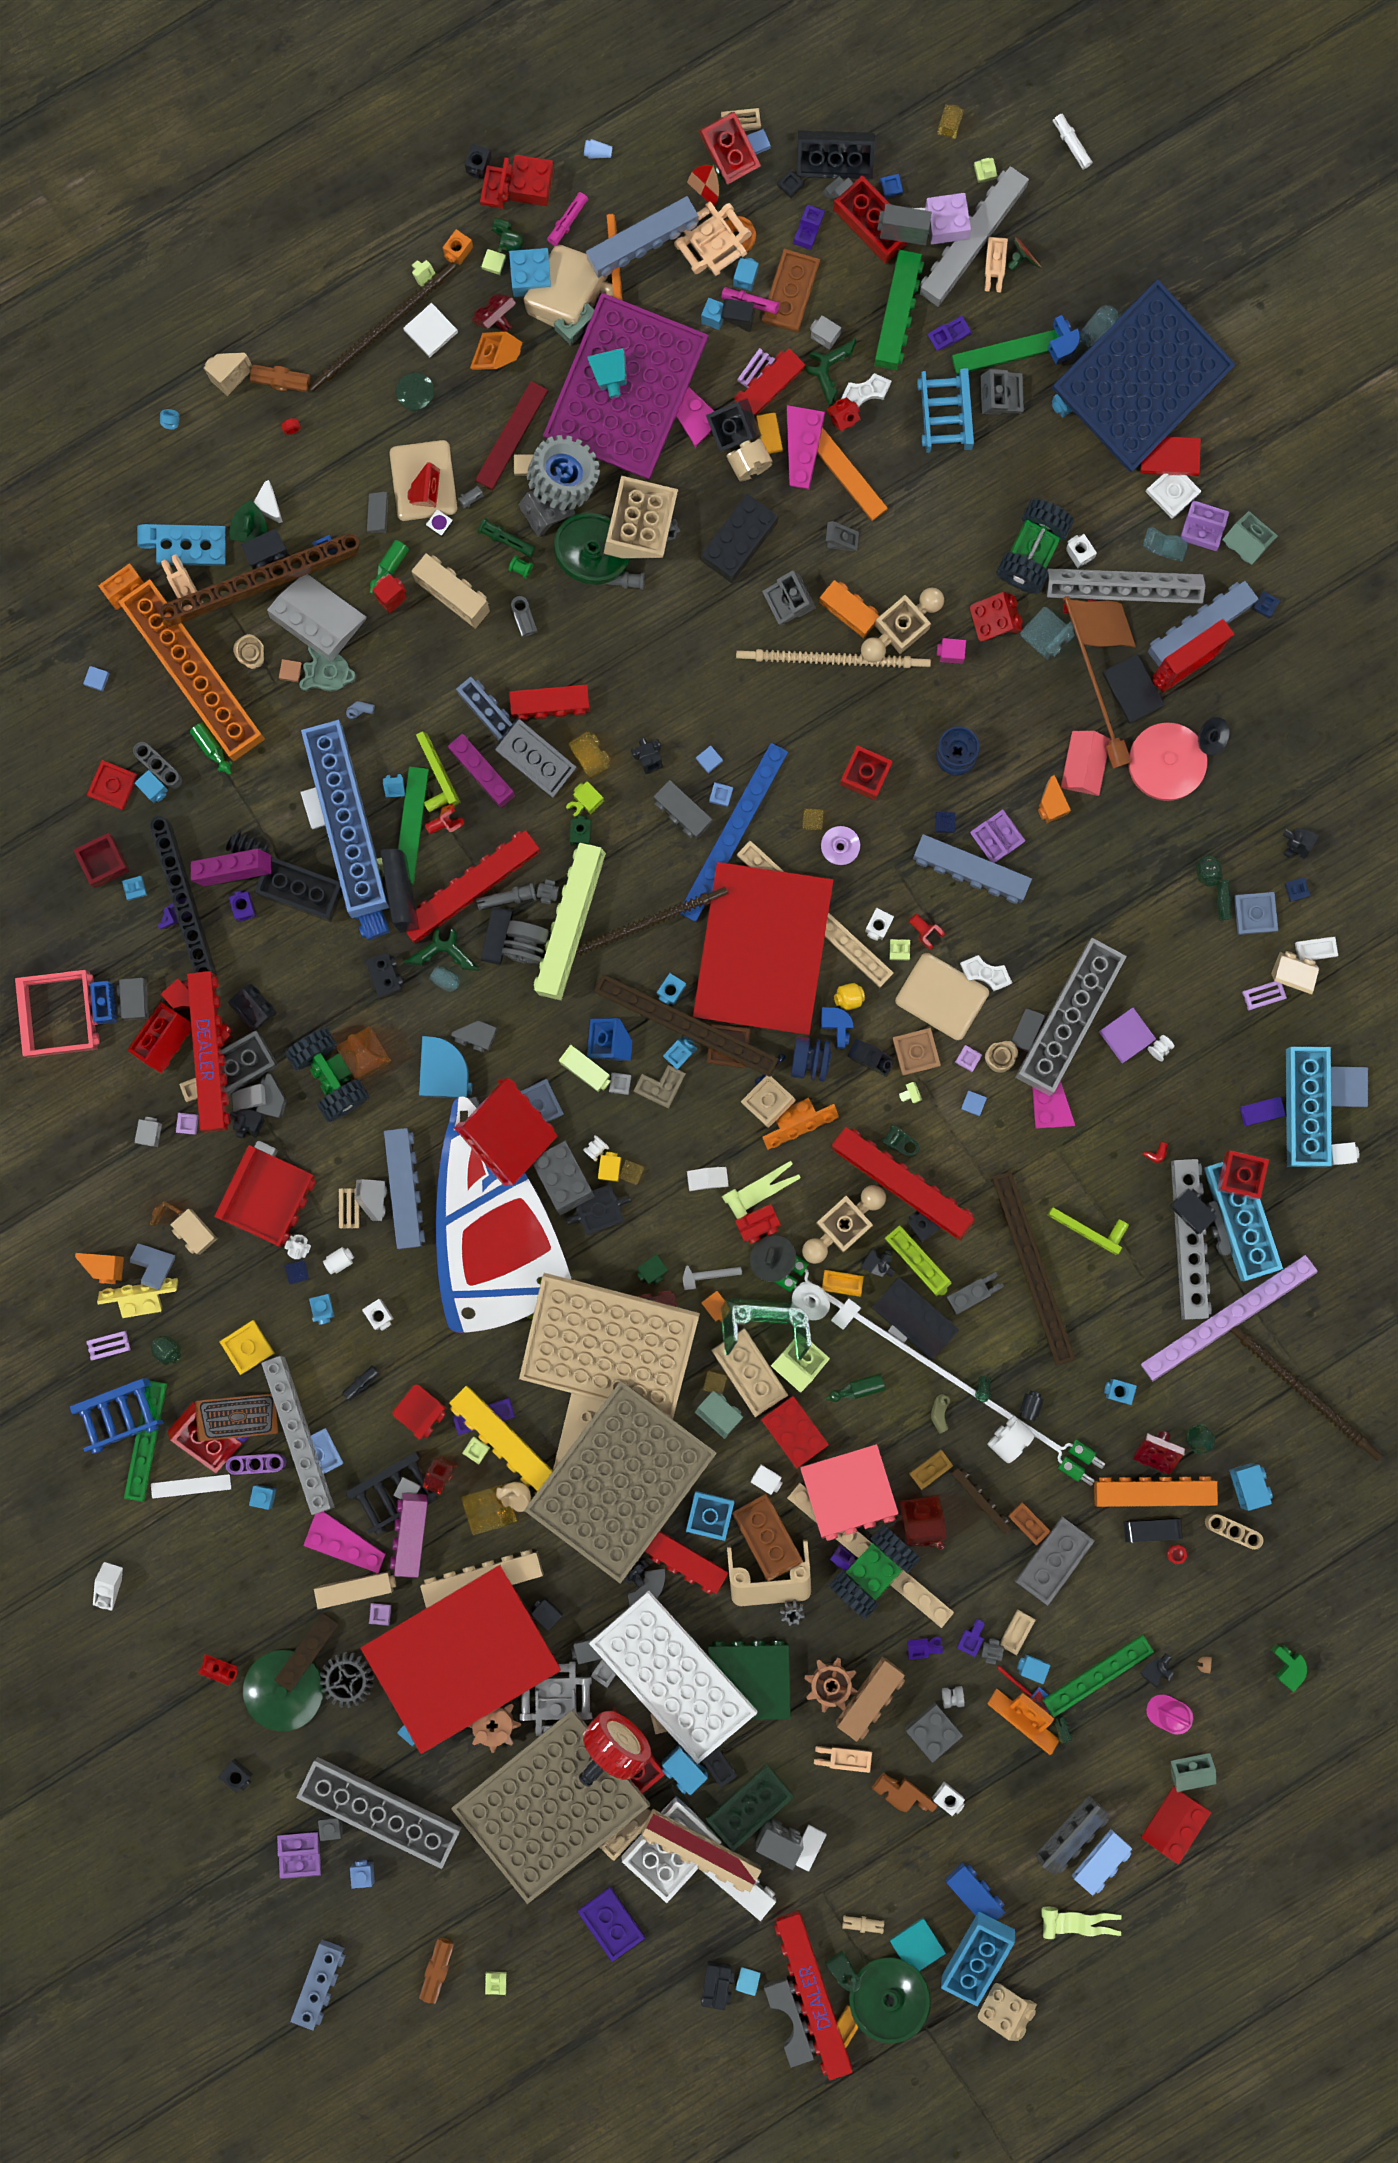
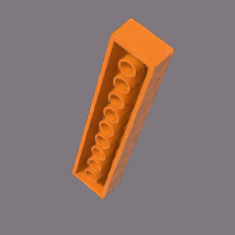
(192, 672)

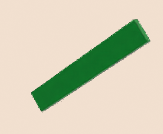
(1003, 352)
(413, 816)
(145, 1445)
(1097, 1675)

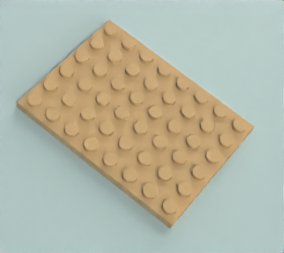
(596, 1337)

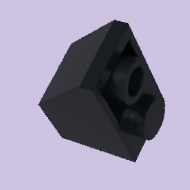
(871, 1057)

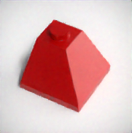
(425, 487)

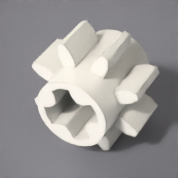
(297, 1246)

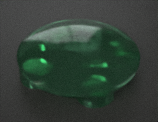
(414, 391)

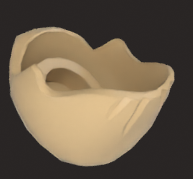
(249, 651)
(1001, 1056)
(514, 1495)

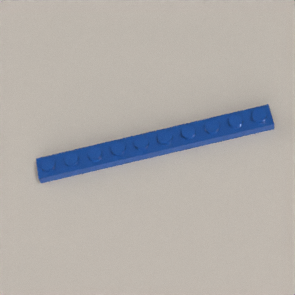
(737, 824)

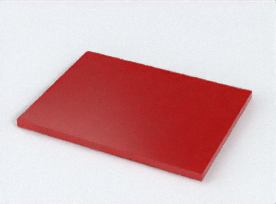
(763, 948)
(460, 1659)

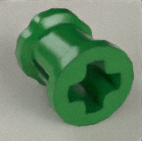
(520, 567)

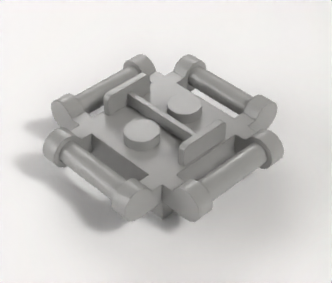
(557, 1697)

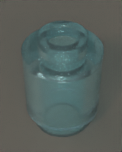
(445, 979)

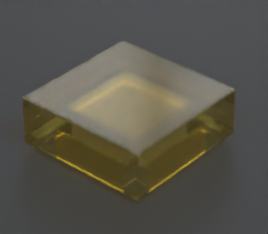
(812, 819)
(631, 1172)
(715, 1382)

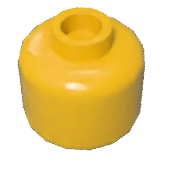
(849, 996)

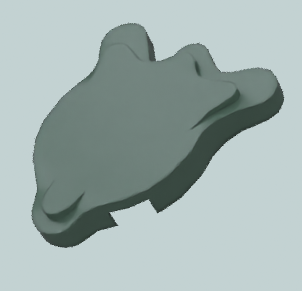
(326, 674)

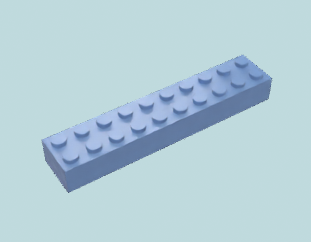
(345, 819)

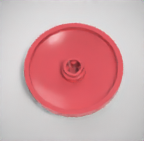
(1167, 761)

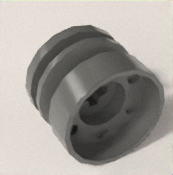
(525, 941)

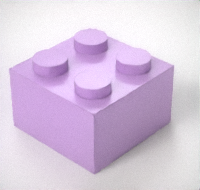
(948, 218)

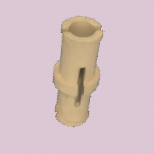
(863, 1924)

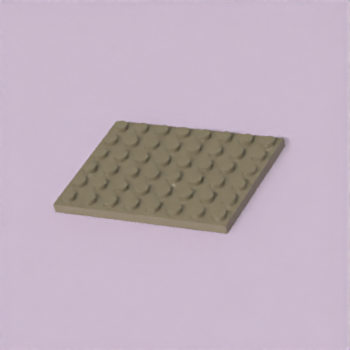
(620, 1482)
(540, 1816)

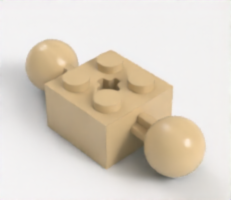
(906, 612)
(816, 1249)

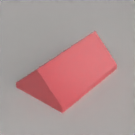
(1085, 762)

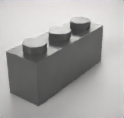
(682, 810)

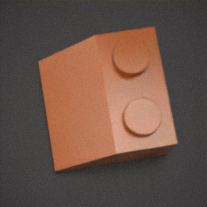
(102, 1267)

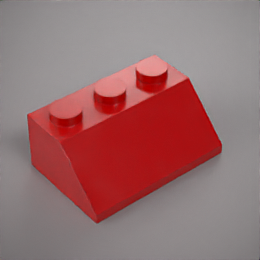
(160, 1037)
(1176, 1825)

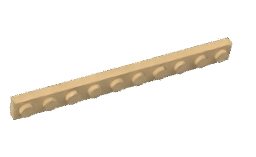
(835, 932)
(904, 1583)

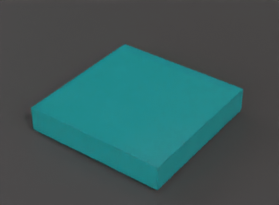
(917, 1945)

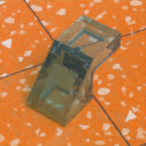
(1165, 545)

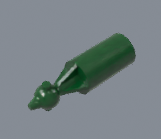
(859, 1388)

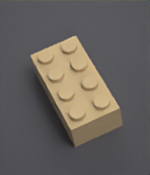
(450, 590)

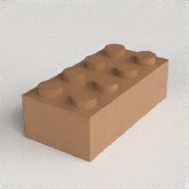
(871, 1697)

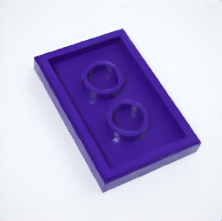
(611, 1924)

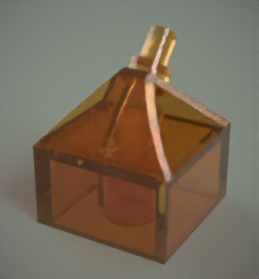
(363, 1053)

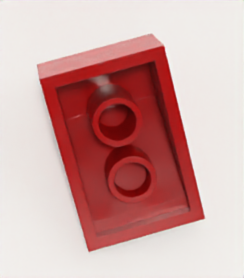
(729, 147)
(211, 1452)

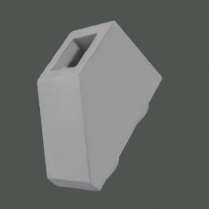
(370, 1197)

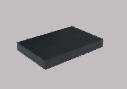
(1133, 689)

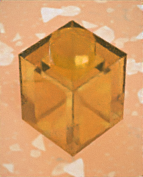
(950, 121)

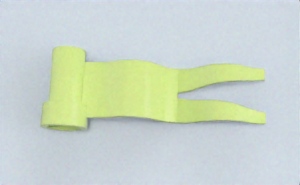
(757, 1191)
(1075, 1922)

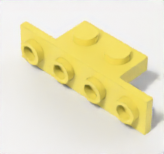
(138, 1298)

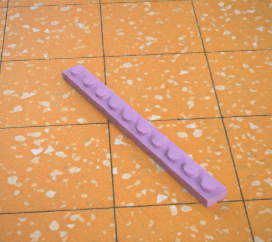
(1229, 1318)

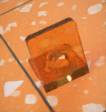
(159, 1210)

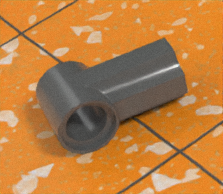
(524, 618)

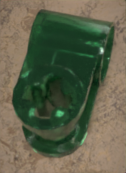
(900, 1141)
(842, 1969)

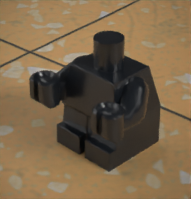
(648, 755)
(1299, 841)
(247, 1122)
(877, 1263)
(635, 1573)
(1157, 1669)

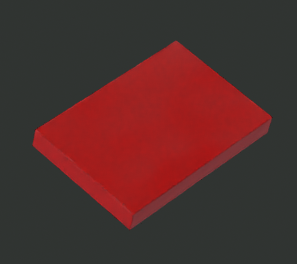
(1174, 457)

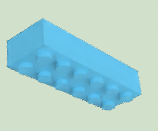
(1308, 1106)
(1247, 1230)

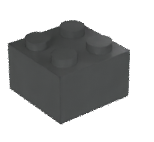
(933, 1732)

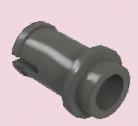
(470, 497)

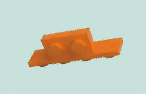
(798, 1120)
(1027, 1718)

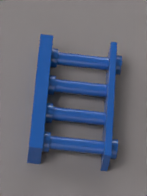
(102, 1402)

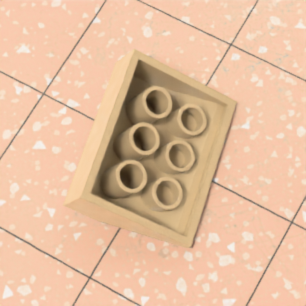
(640, 519)

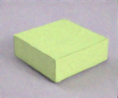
(493, 262)
(476, 1450)

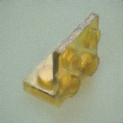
(486, 1511)

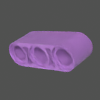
(246, 1463)

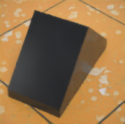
(738, 313)

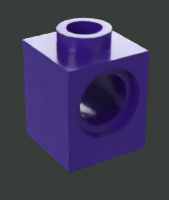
(247, 913)

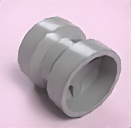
(953, 1697)

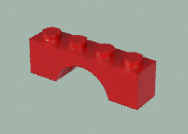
(178, 997)

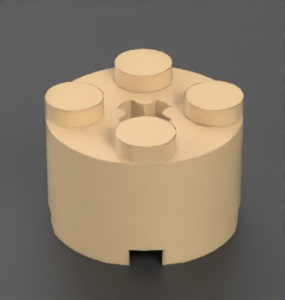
(749, 459)

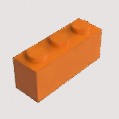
(849, 608)

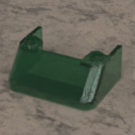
(742, 1311)

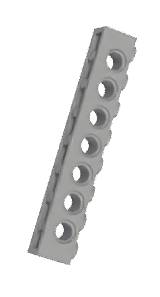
(1125, 585)
(1184, 1249)
(298, 1435)

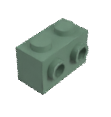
(570, 332)
(719, 1414)
(1193, 1772)

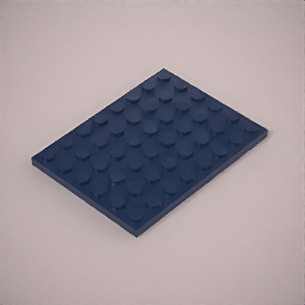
(1143, 376)

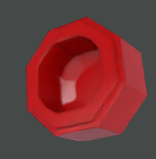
(291, 426)
(1176, 1554)

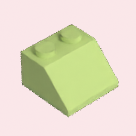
(803, 1371)

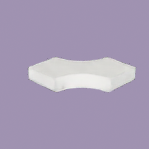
(874, 388)
(978, 970)

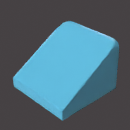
(747, 1981)

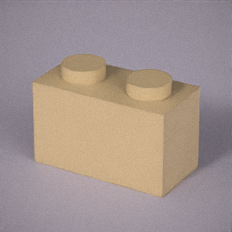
(193, 1232)

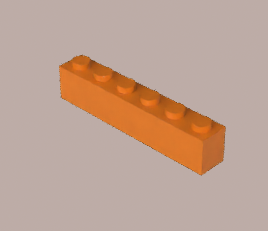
(1155, 1493)

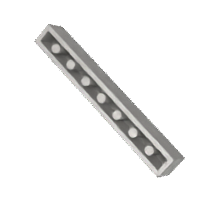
(982, 224)

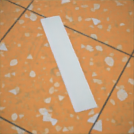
(190, 1486)

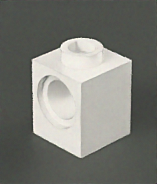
(1080, 558)
(883, 917)
(1344, 1153)
(370, 1310)
(766, 1480)
(944, 1791)

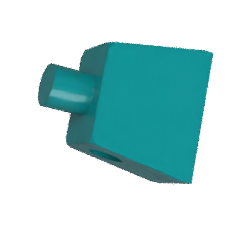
(610, 370)

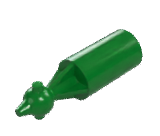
(390, 561)
(210, 746)

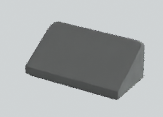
(377, 512)
(1027, 1029)

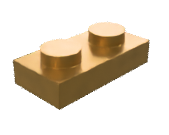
(931, 1469)

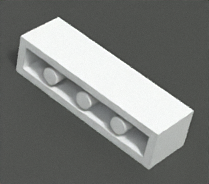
(756, 1901)

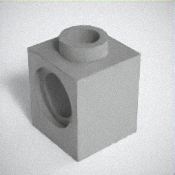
(825, 332)
(148, 1132)

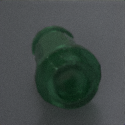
(983, 1393)
(1062, 1731)

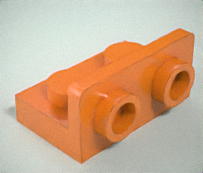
(120, 585)

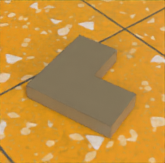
(663, 1091)

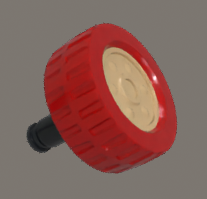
(615, 1748)

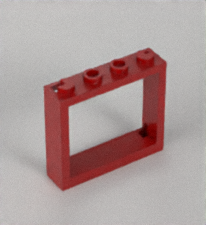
(1192, 655)

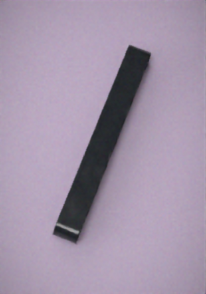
(178, 891)

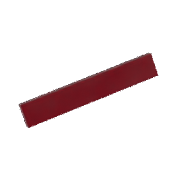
(511, 435)

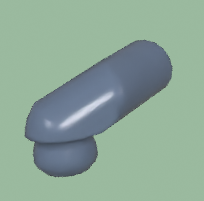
(358, 708)

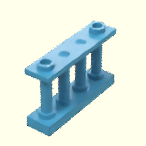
(963, 418)

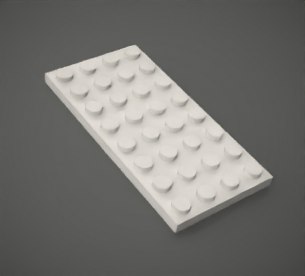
(673, 1677)

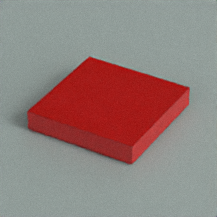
(112, 785)

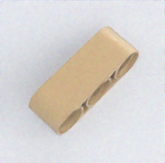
(1243, 1531)

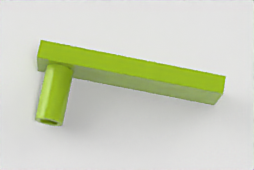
(448, 794)
(1109, 1244)
(918, 1261)

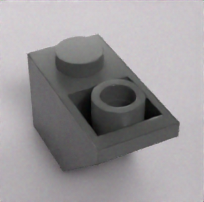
(476, 1034)
(274, 1097)

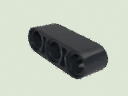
(496, 935)
(1153, 1530)

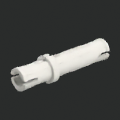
(1067, 134)

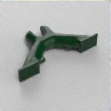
(826, 361)
(448, 946)

